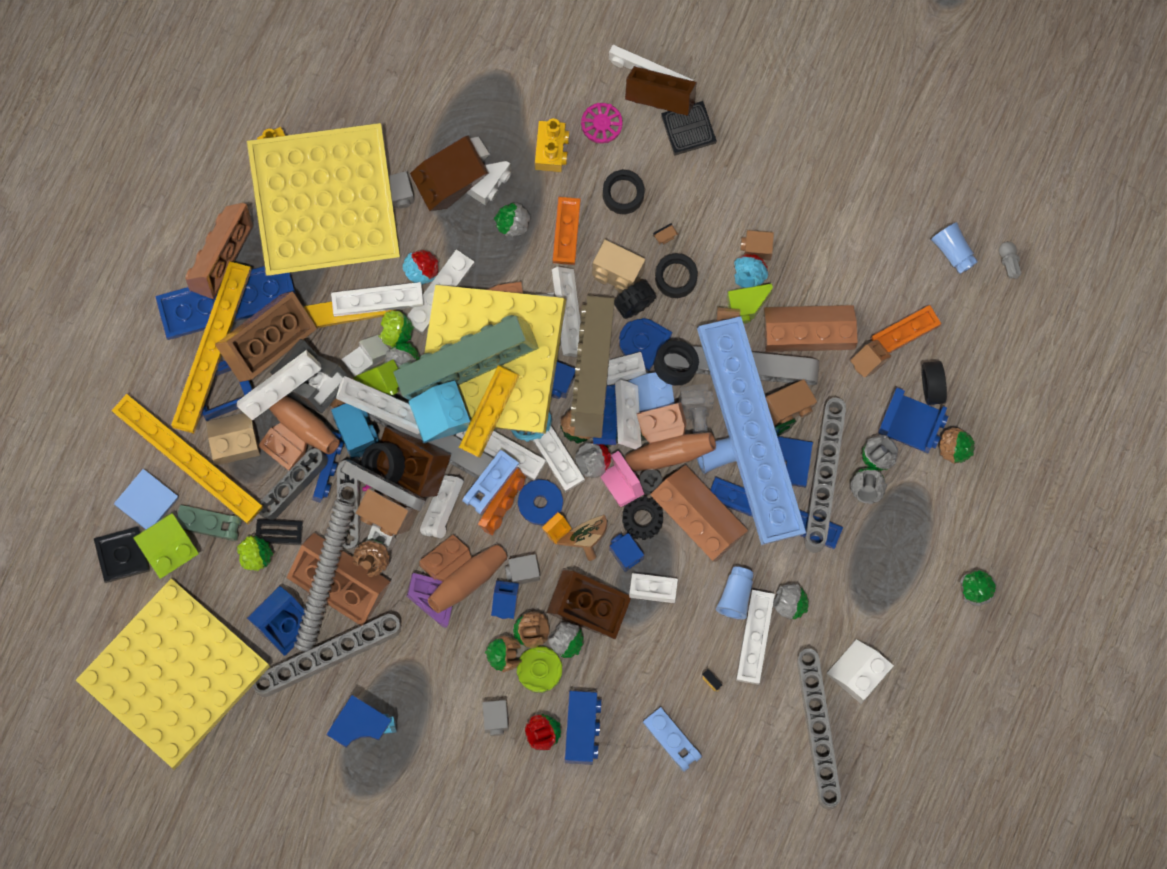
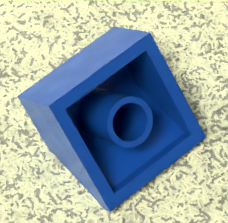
(279, 620)

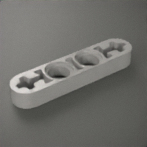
(383, 485)
(355, 500)

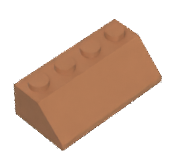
(221, 247)
(810, 328)
(699, 513)
(352, 590)

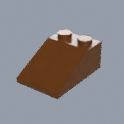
(449, 174)
(423, 463)
(589, 604)

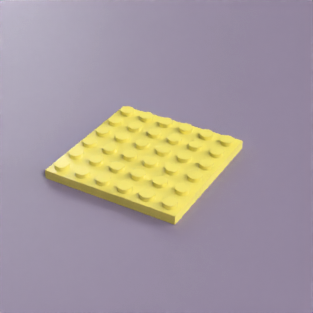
(323, 199)
(466, 311)
(172, 673)

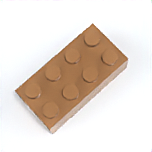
(265, 336)

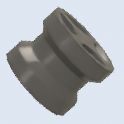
(650, 484)

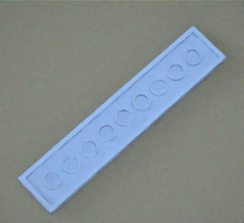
(751, 430)

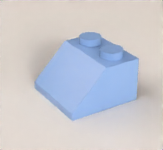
(653, 392)

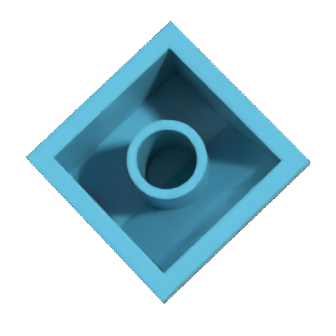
(439, 412)

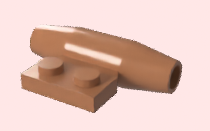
(296, 429)
(667, 440)
(458, 571)

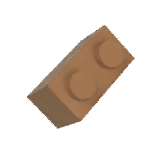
(791, 402)

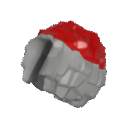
(593, 459)

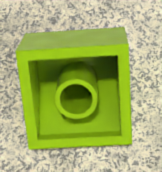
(166, 545)

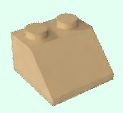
(232, 439)

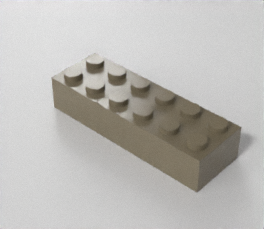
(592, 367)

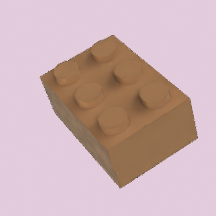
(386, 512)

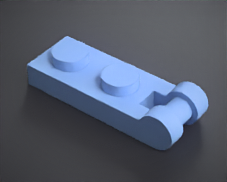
(491, 481)
(671, 739)

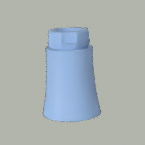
(955, 248)
(721, 456)
(736, 594)

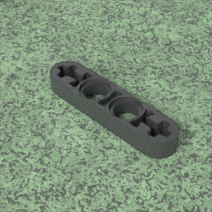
(290, 481)

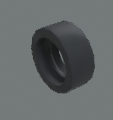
(628, 176)
(676, 259)
(680, 348)
(934, 383)
(394, 455)

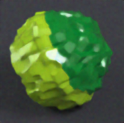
(396, 328)
(254, 553)

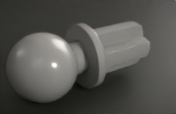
(1010, 259)

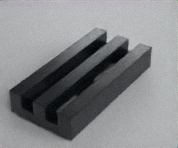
(285, 541)

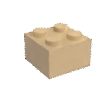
(617, 266)

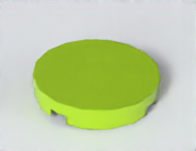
(539, 669)

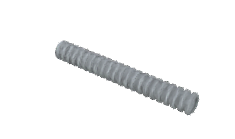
(324, 575)

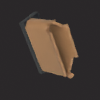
(665, 234)

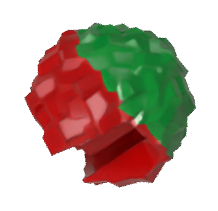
(542, 732)

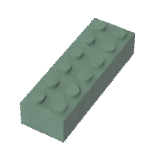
(468, 357)

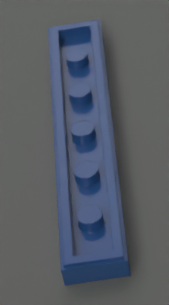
(736, 499)

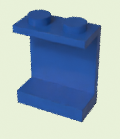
(913, 422)

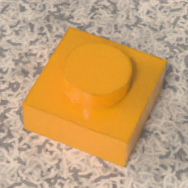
(556, 528)

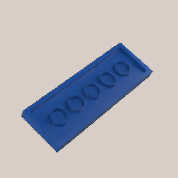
(188, 312)

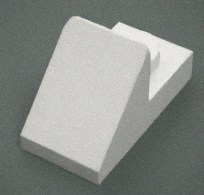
(366, 356)

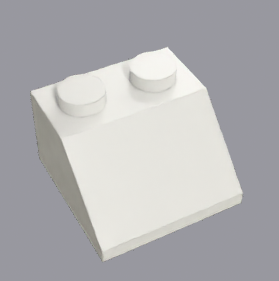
(860, 670)

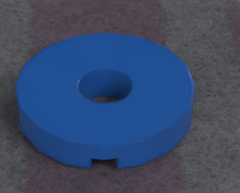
(537, 489)

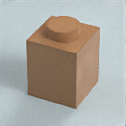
(758, 243)
(870, 358)

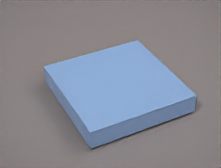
(146, 500)

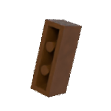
(660, 90)

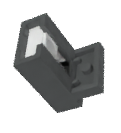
(319, 389)

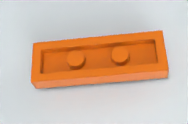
(566, 230)
(908, 329)
(501, 503)

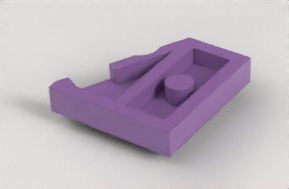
(420, 590)

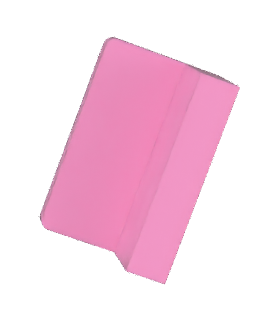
(622, 481)

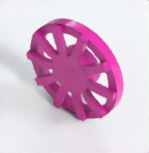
(601, 123)

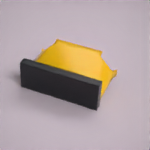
(711, 680)

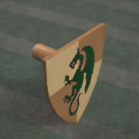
(586, 535)

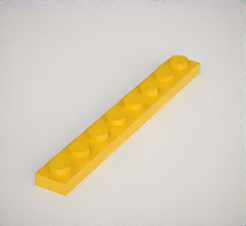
(208, 355)
(187, 459)

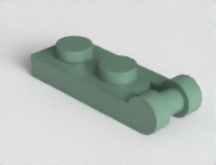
(208, 522)

